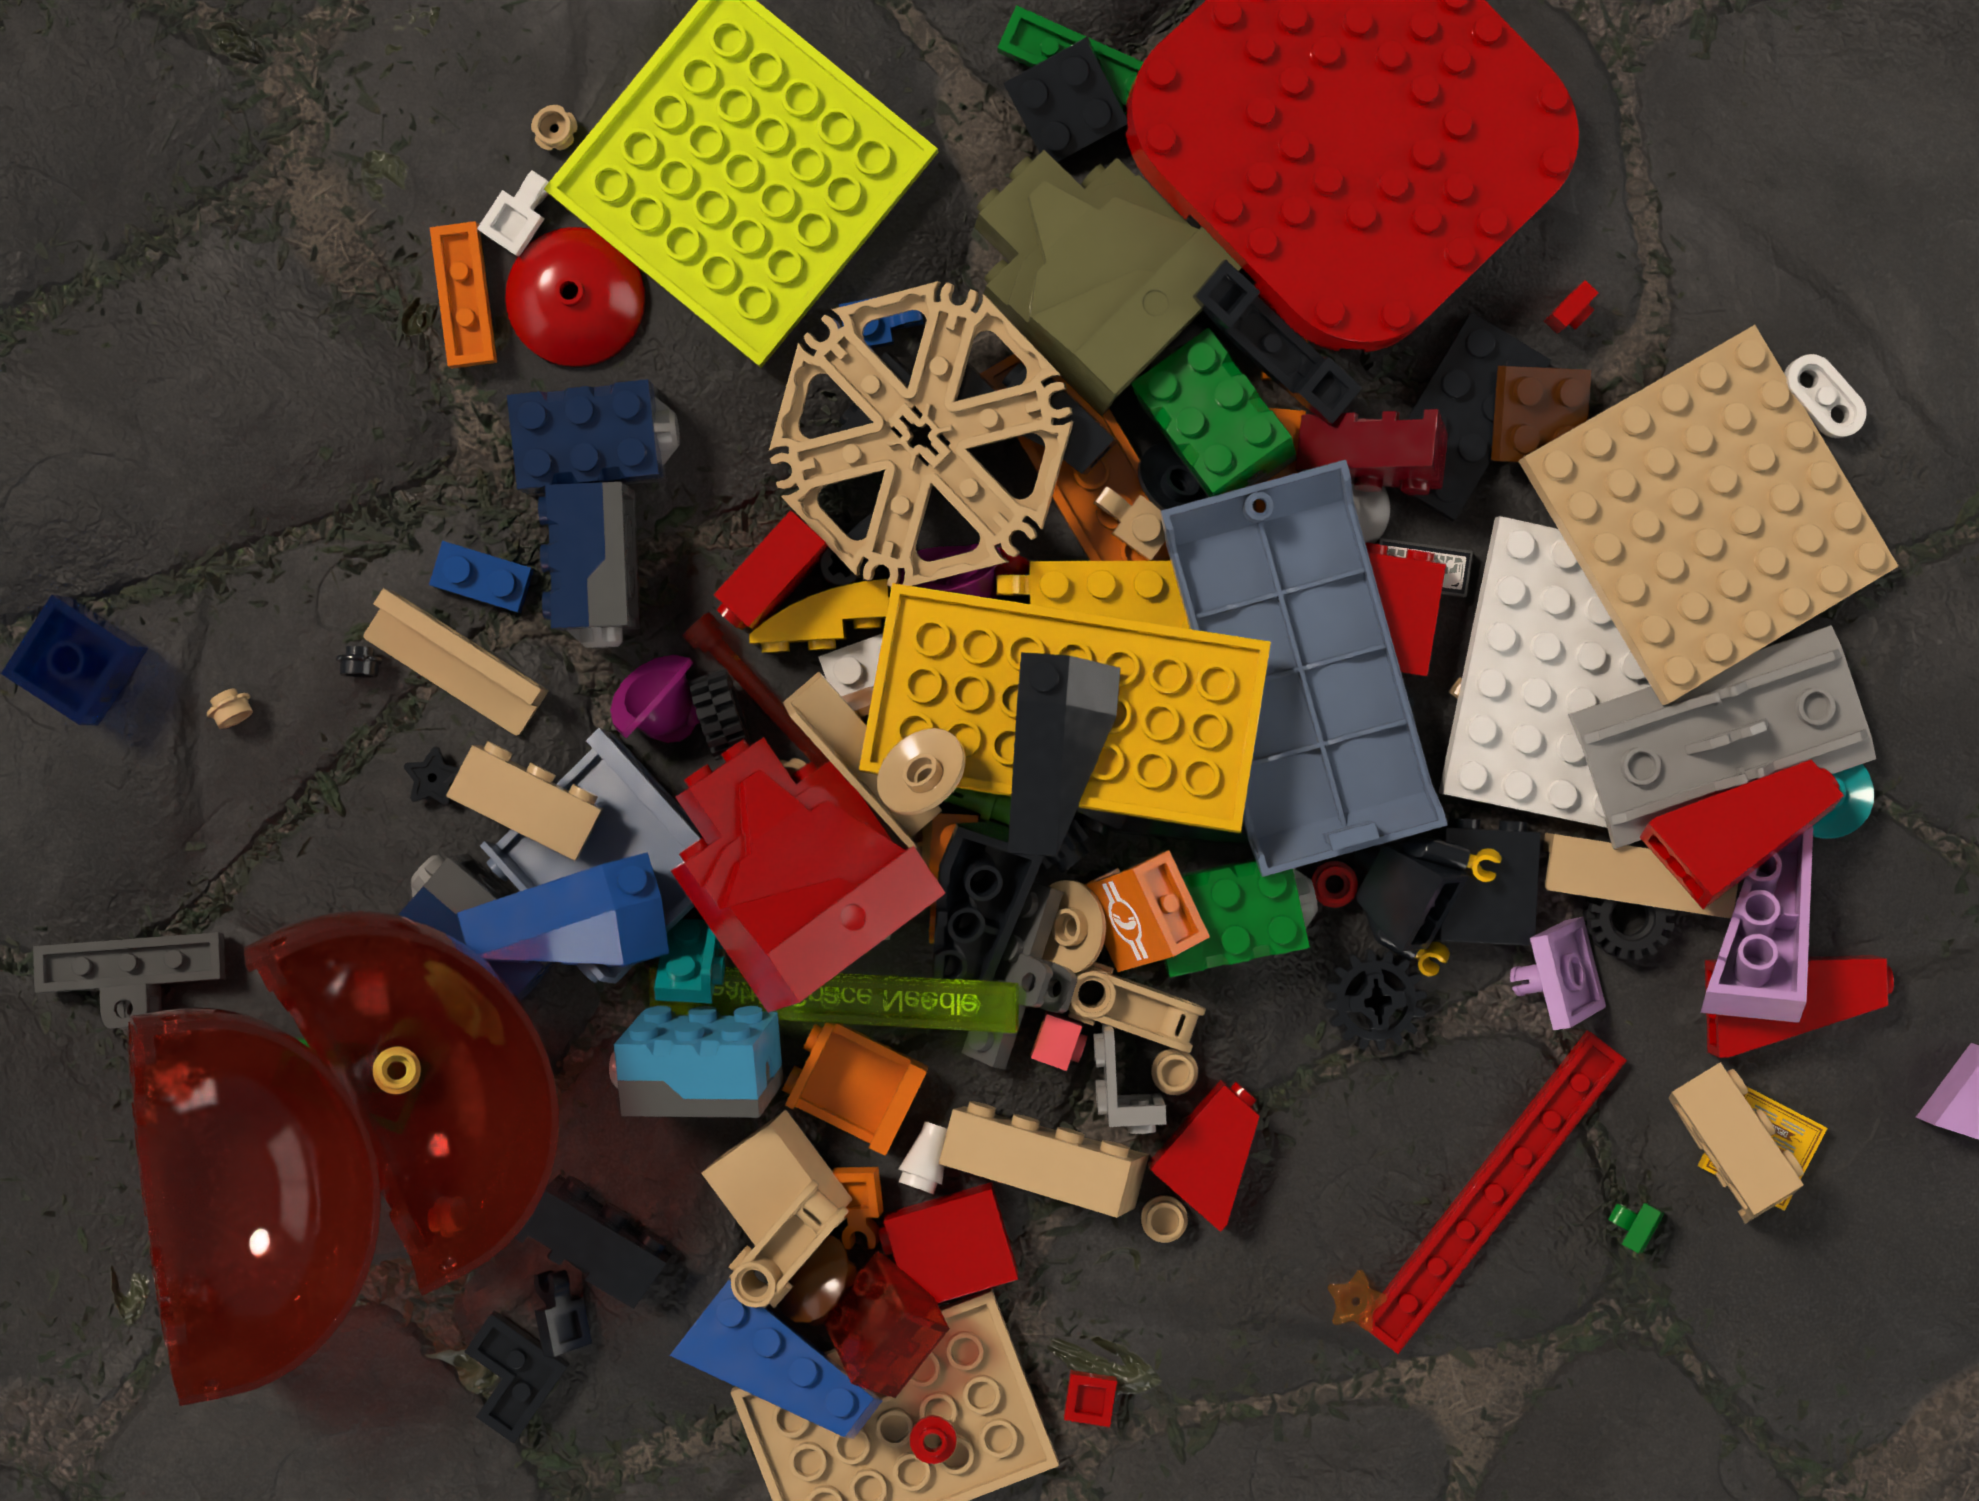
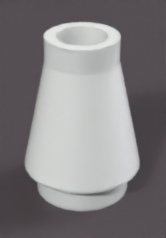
(921, 1164)

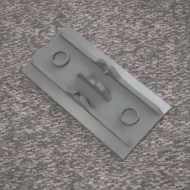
(1733, 729)

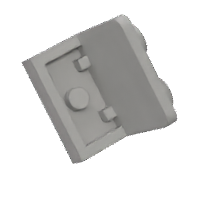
(1135, 1111)

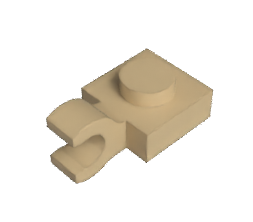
(1139, 524)

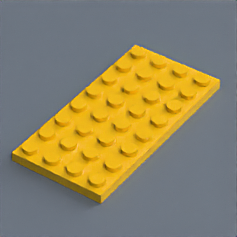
(1181, 713)

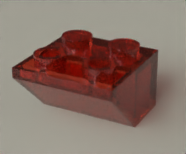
(884, 1327)

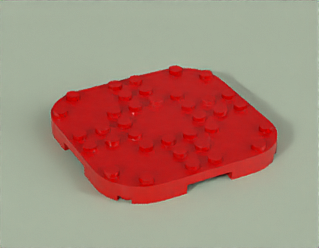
(1352, 150)

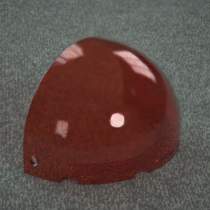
(481, 1126)
(250, 1195)

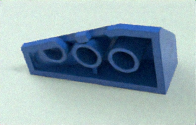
(588, 917)

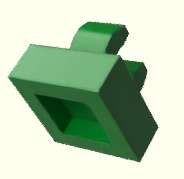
(1640, 1225)

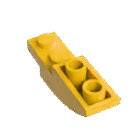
(823, 616)

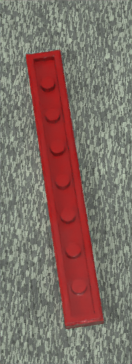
(1494, 1189)

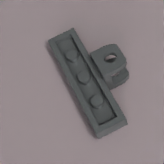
(1024, 965)
(129, 970)

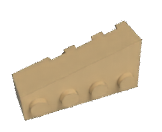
(1044, 1160)

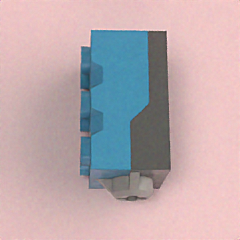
(698, 1063)

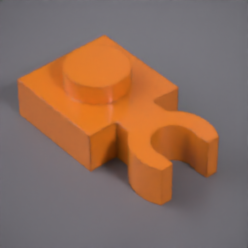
(865, 1190)

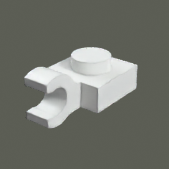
(513, 219)

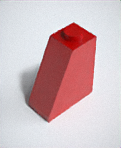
(1210, 1152)

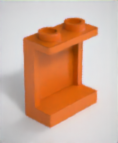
(855, 1084)

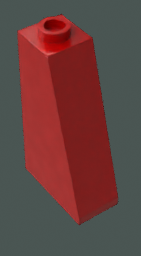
(1738, 830)
(1835, 992)

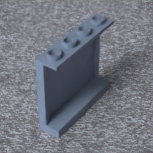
(634, 820)

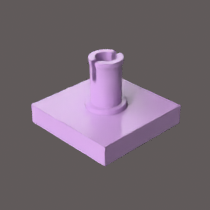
(1563, 973)

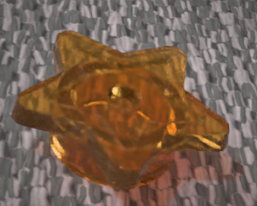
(1369, 1301)

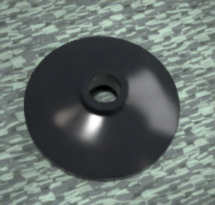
(1167, 479)

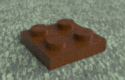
(1536, 408)

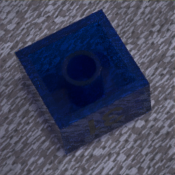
(74, 660)

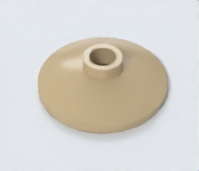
(921, 771)
(1074, 947)

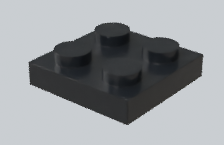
(1067, 101)

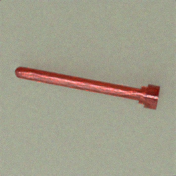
(708, 637)

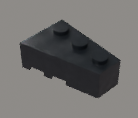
(596, 1240)

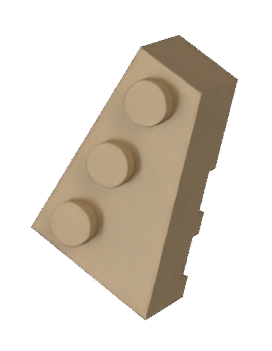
(1737, 1140)

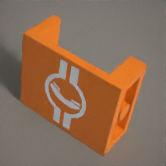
(1147, 913)

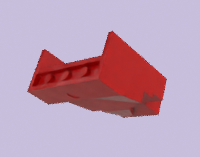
(793, 871)

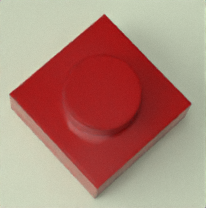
(1573, 308)
(1090, 1398)

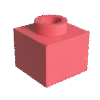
(1059, 1041)

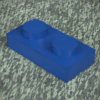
(481, 576)

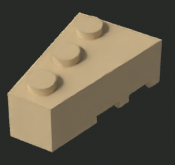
(526, 799)

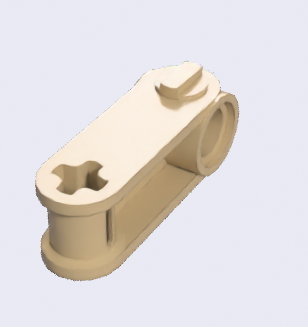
(1137, 1009)
(784, 1248)

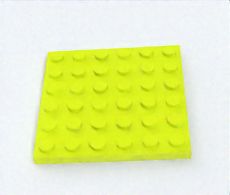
(741, 171)

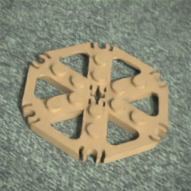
(878, 447)

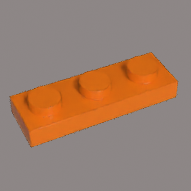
(463, 295)

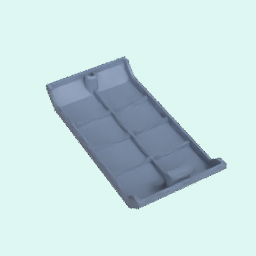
(1335, 726)

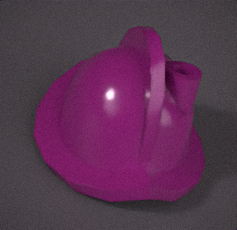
(656, 701)

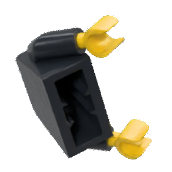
(1413, 890)

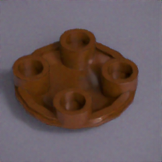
(819, 1284)

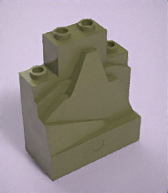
(1094, 271)

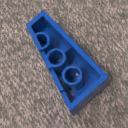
(775, 1363)

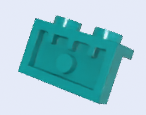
(691, 965)

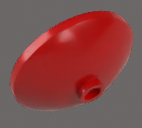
(591, 324)

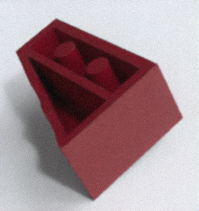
(1378, 450)

